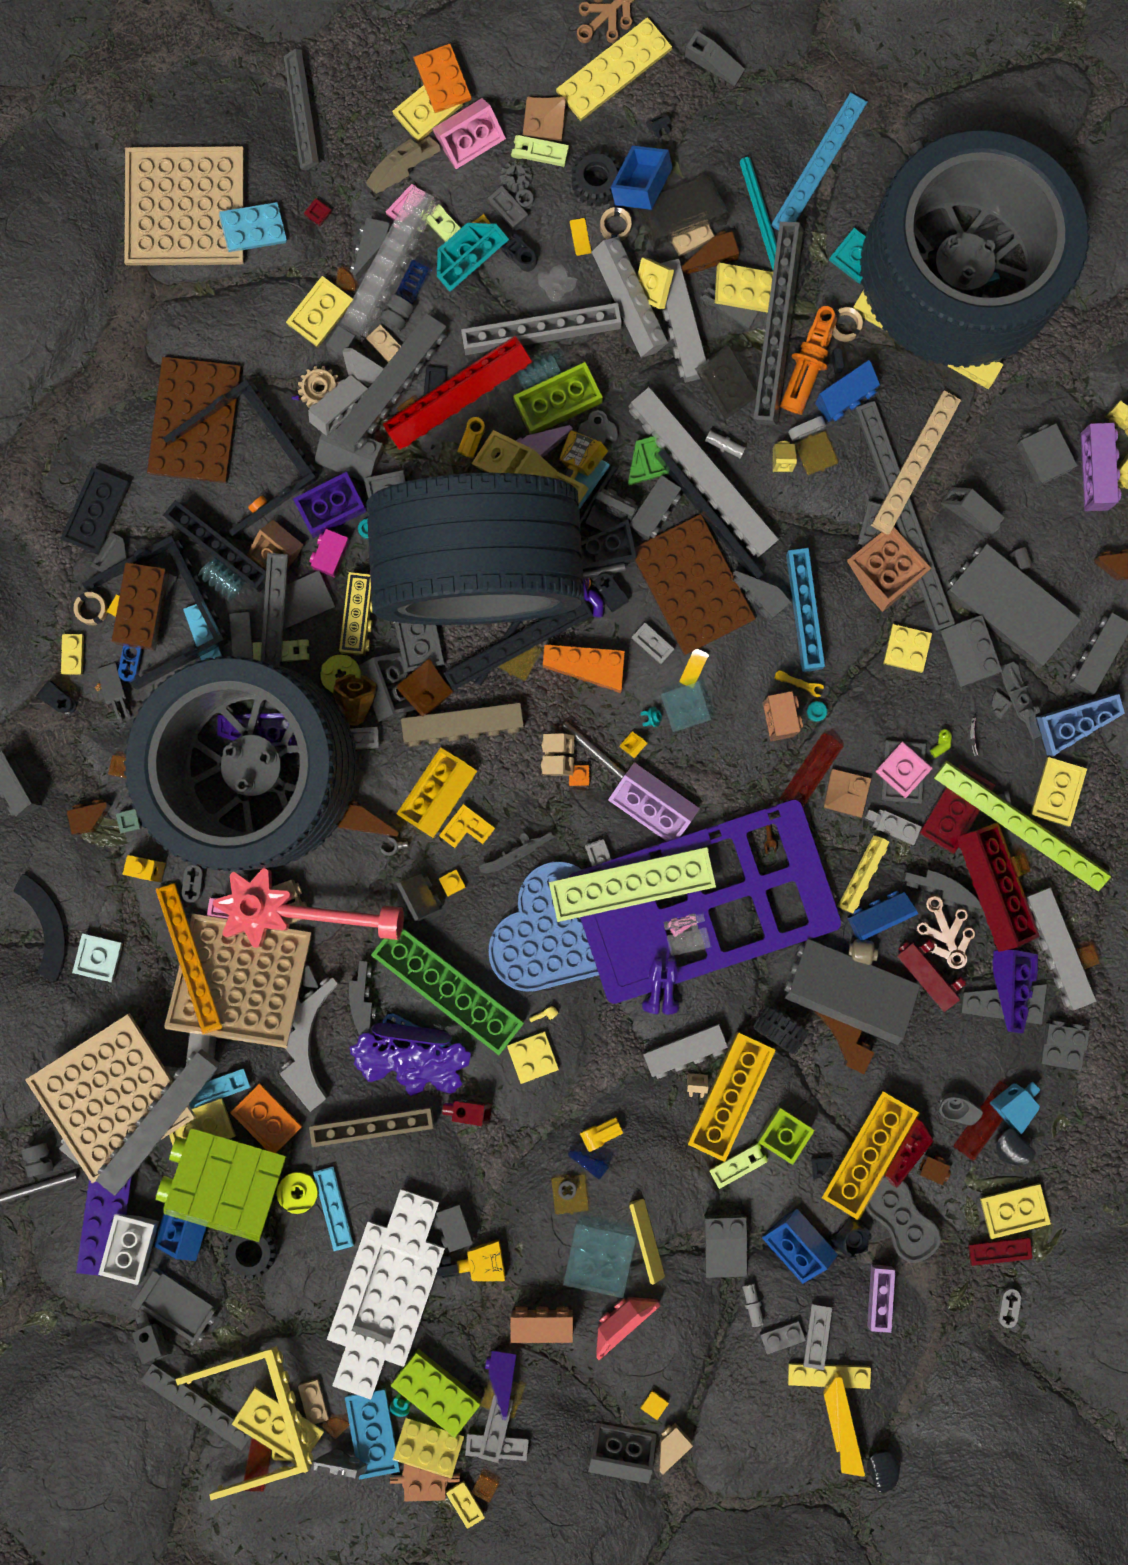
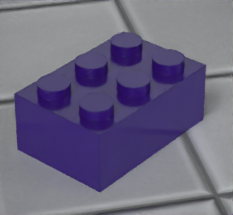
(329, 505)

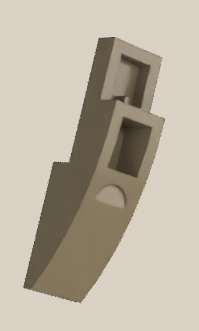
(396, 164)

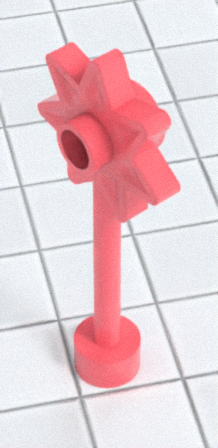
(257, 907)

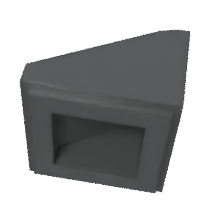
(309, 978)

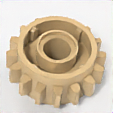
(312, 380)

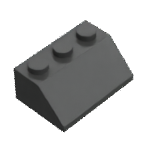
(340, 459)
(971, 651)
(387, 673)
(15, 787)
(622, 1453)

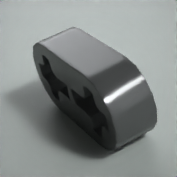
(187, 883)

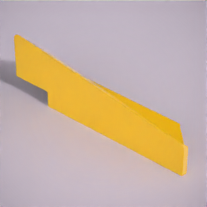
(842, 1427)

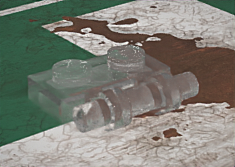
(690, 940)

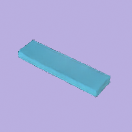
(333, 1208)

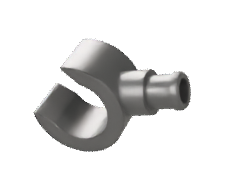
(398, 845)

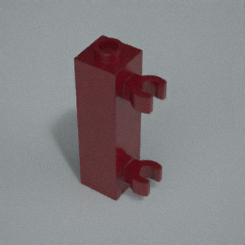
(928, 975)

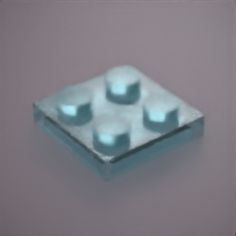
(685, 707)

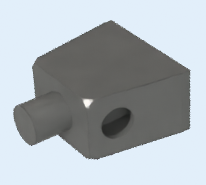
(152, 1348)

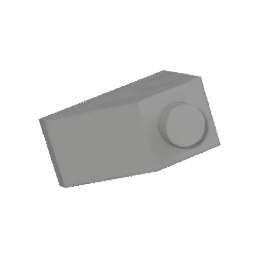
(361, 367)

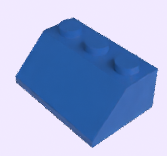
(848, 392)
(881, 915)
(180, 1238)
(800, 1246)

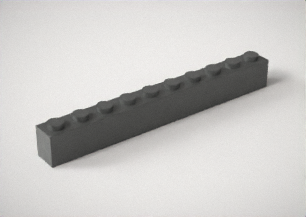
(778, 323)

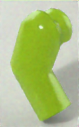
(944, 743)

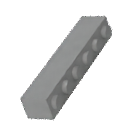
(630, 297)
(682, 325)
(1060, 950)

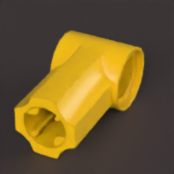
(471, 439)
(597, 1135)

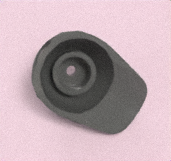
(959, 1109)

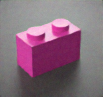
(329, 553)

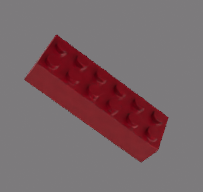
(998, 887)

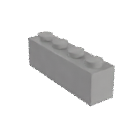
(685, 1050)

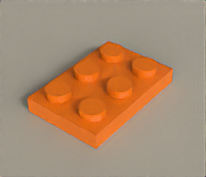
(442, 78)
(266, 1119)

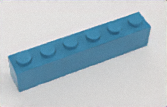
(805, 610)

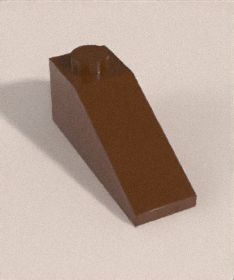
(718, 250)
(360, 819)

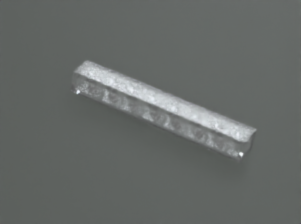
(388, 262)

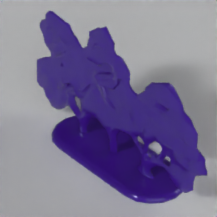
(412, 1064)

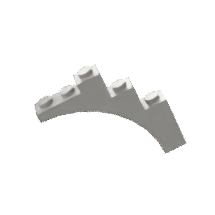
(300, 1074)

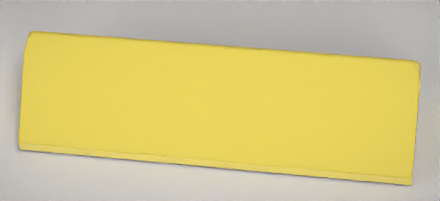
(647, 1240)

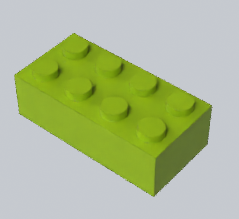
(558, 399)
(436, 1392)

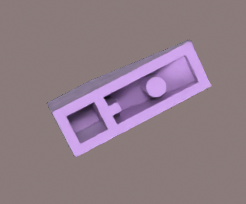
(546, 441)

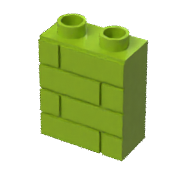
(221, 1184)

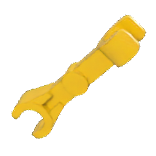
(784, 677)

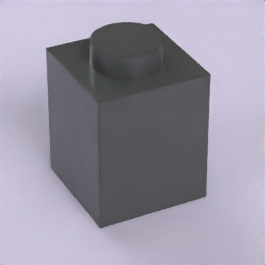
(338, 341)

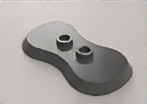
(911, 1232)

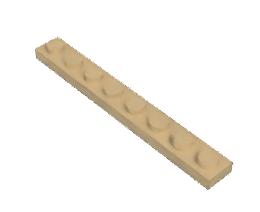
(915, 462)

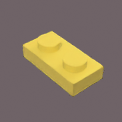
(72, 654)
(465, 1504)

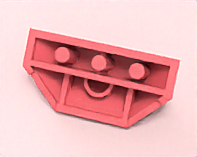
(622, 1321)

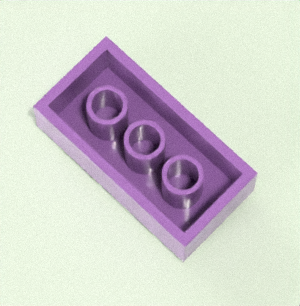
(1100, 467)

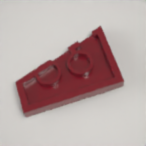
(910, 1152)

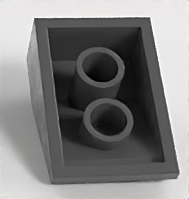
(419, 896)
(725, 1245)

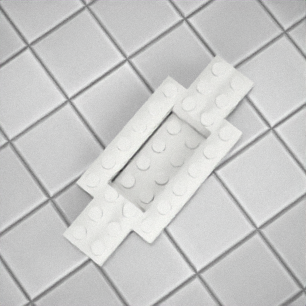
(393, 1295)

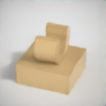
(697, 1083)

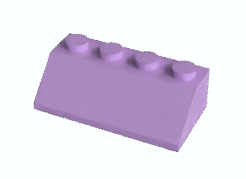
(653, 803)

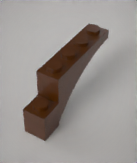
(855, 1055)

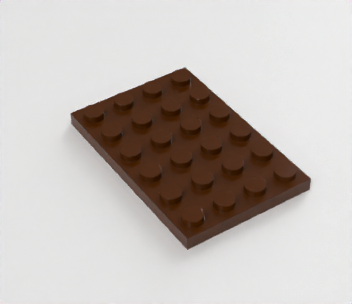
(182, 393)
(692, 585)

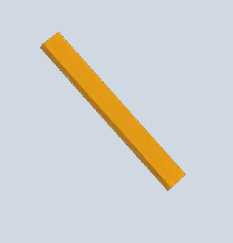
(188, 959)

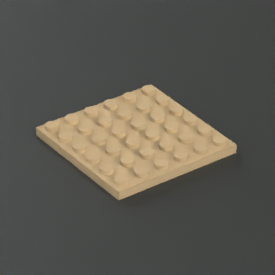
(176, 204)
(249, 985)
(102, 1092)

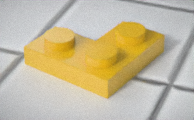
(466, 822)

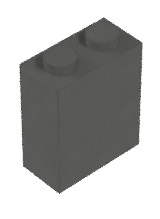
(1046, 454)

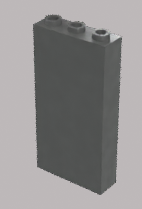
(1012, 605)
(851, 991)

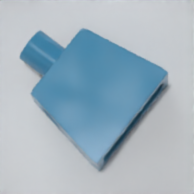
(1017, 1105)

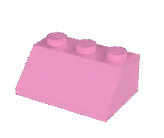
(469, 133)

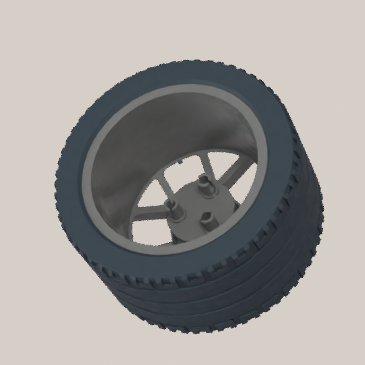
(1002, 179)
(475, 549)
(251, 765)

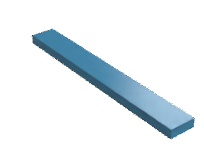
(820, 160)

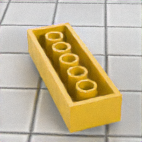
(730, 1096)
(870, 1155)

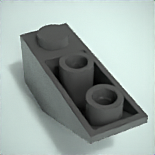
(713, 58)
(373, 236)
(766, 596)

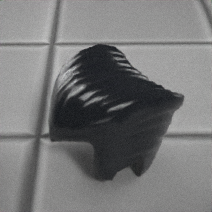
(1013, 1148)
(852, 1238)
(884, 1470)

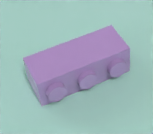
(881, 1298)

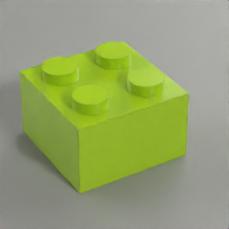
(785, 1135)

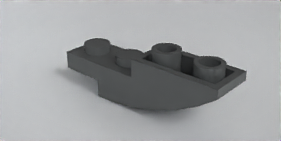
(950, 890)
(361, 1010)

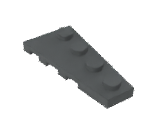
(988, 1004)

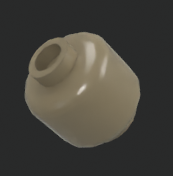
(863, 951)

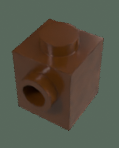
(934, 1169)

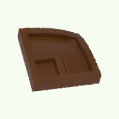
(425, 688)

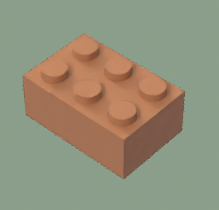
(782, 716)
(542, 1325)

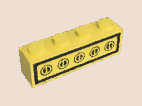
(356, 616)

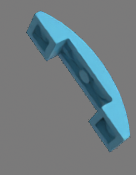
(220, 1088)

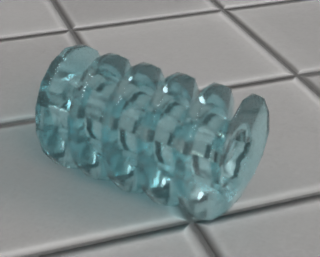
(539, 373)
(220, 579)

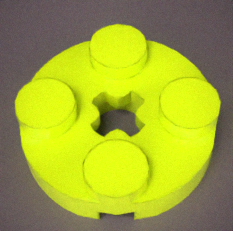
(335, 663)
(307, 1199)

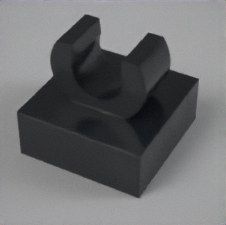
(657, 123)
(448, 1270)

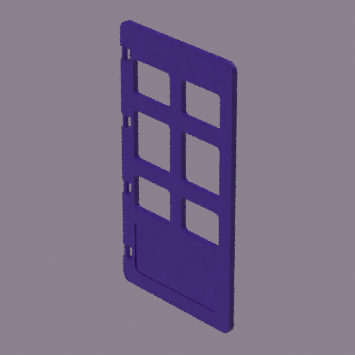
(632, 936)

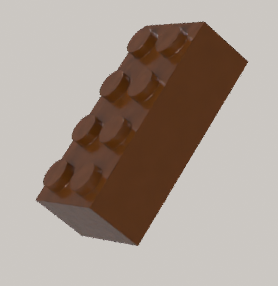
(140, 606)

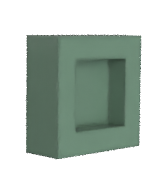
(128, 821)

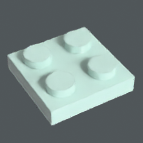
(97, 957)

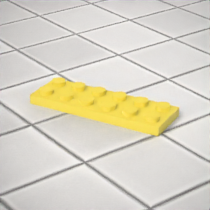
(614, 69)

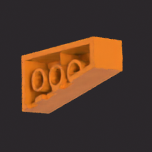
(587, 664)

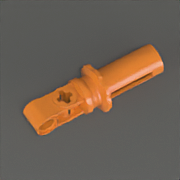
(811, 355)

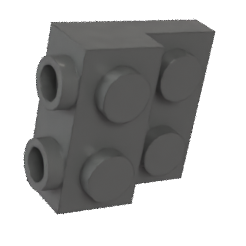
(612, 503)
(1064, 1045)

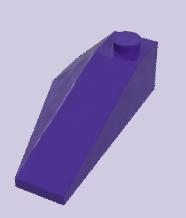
(269, 727)
(1014, 978)

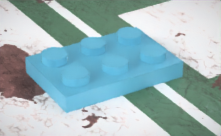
(252, 227)

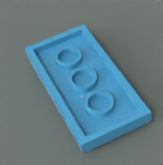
(372, 1433)

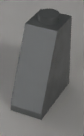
(973, 509)

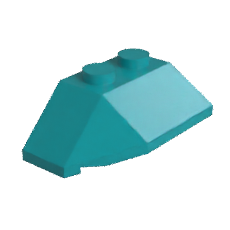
(467, 252)

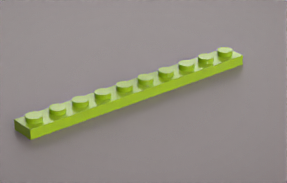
(1022, 826)

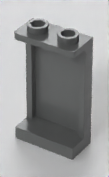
(176, 1306)

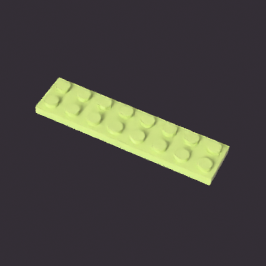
(632, 884)

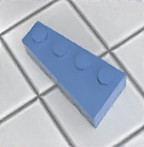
(1072, 723)

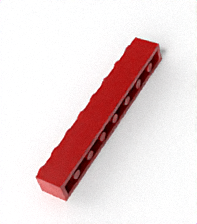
(457, 393)

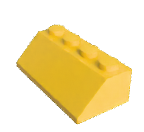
(436, 792)

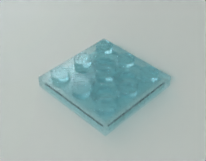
(599, 1260)

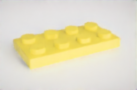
(263, 1421)

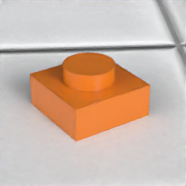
(580, 776)

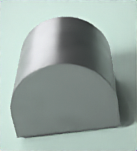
(1020, 559)

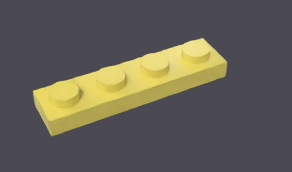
(863, 874)
(851, 1375)

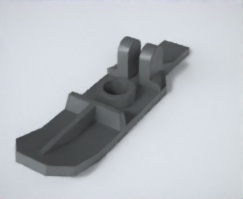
(1016, 691)
(516, 853)

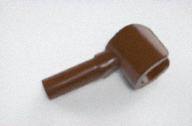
(770, 842)

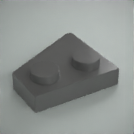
(340, 1464)

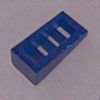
(414, 264)
(592, 1165)

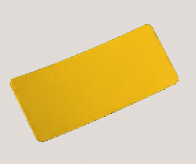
(580, 236)
(693, 667)

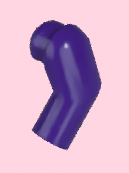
(598, 603)

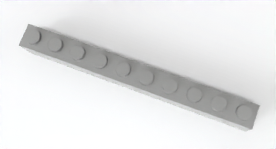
(702, 472)

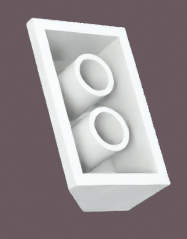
(128, 1248)

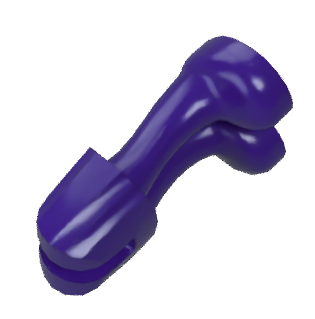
(660, 975)

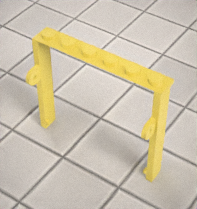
(291, 1418)

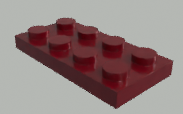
(952, 816)

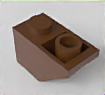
(1114, 564)
(87, 818)

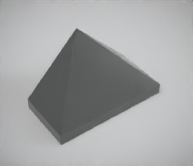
(110, 554)

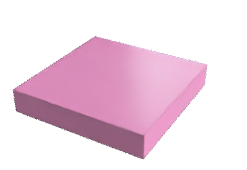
(903, 769)

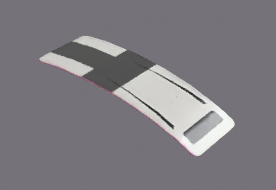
(973, 737)

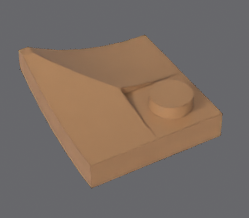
(544, 118)
(846, 793)

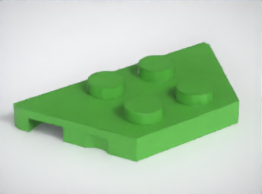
(644, 463)

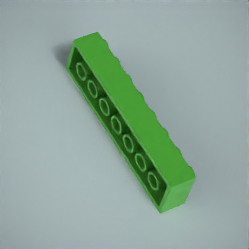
(449, 990)

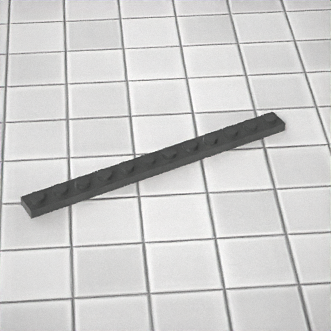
(907, 522)

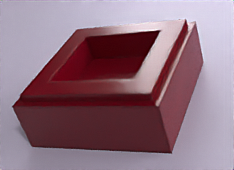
(317, 212)

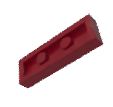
(1000, 1251)

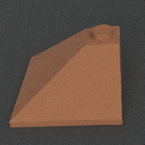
(888, 568)

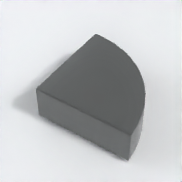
(999, 704)

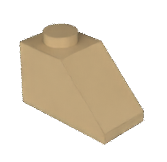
(673, 1446)

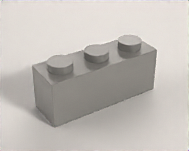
(336, 405)

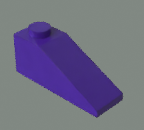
(501, 1375)

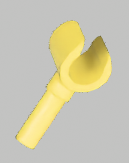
(551, 1012)

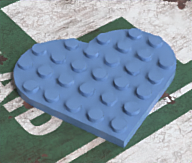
(534, 949)

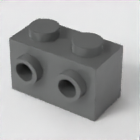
(454, 1227)

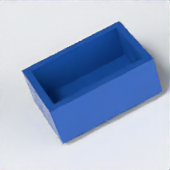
(641, 177)

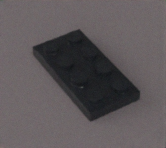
(94, 511)

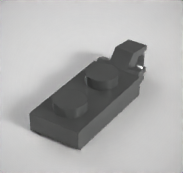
(868, 532)

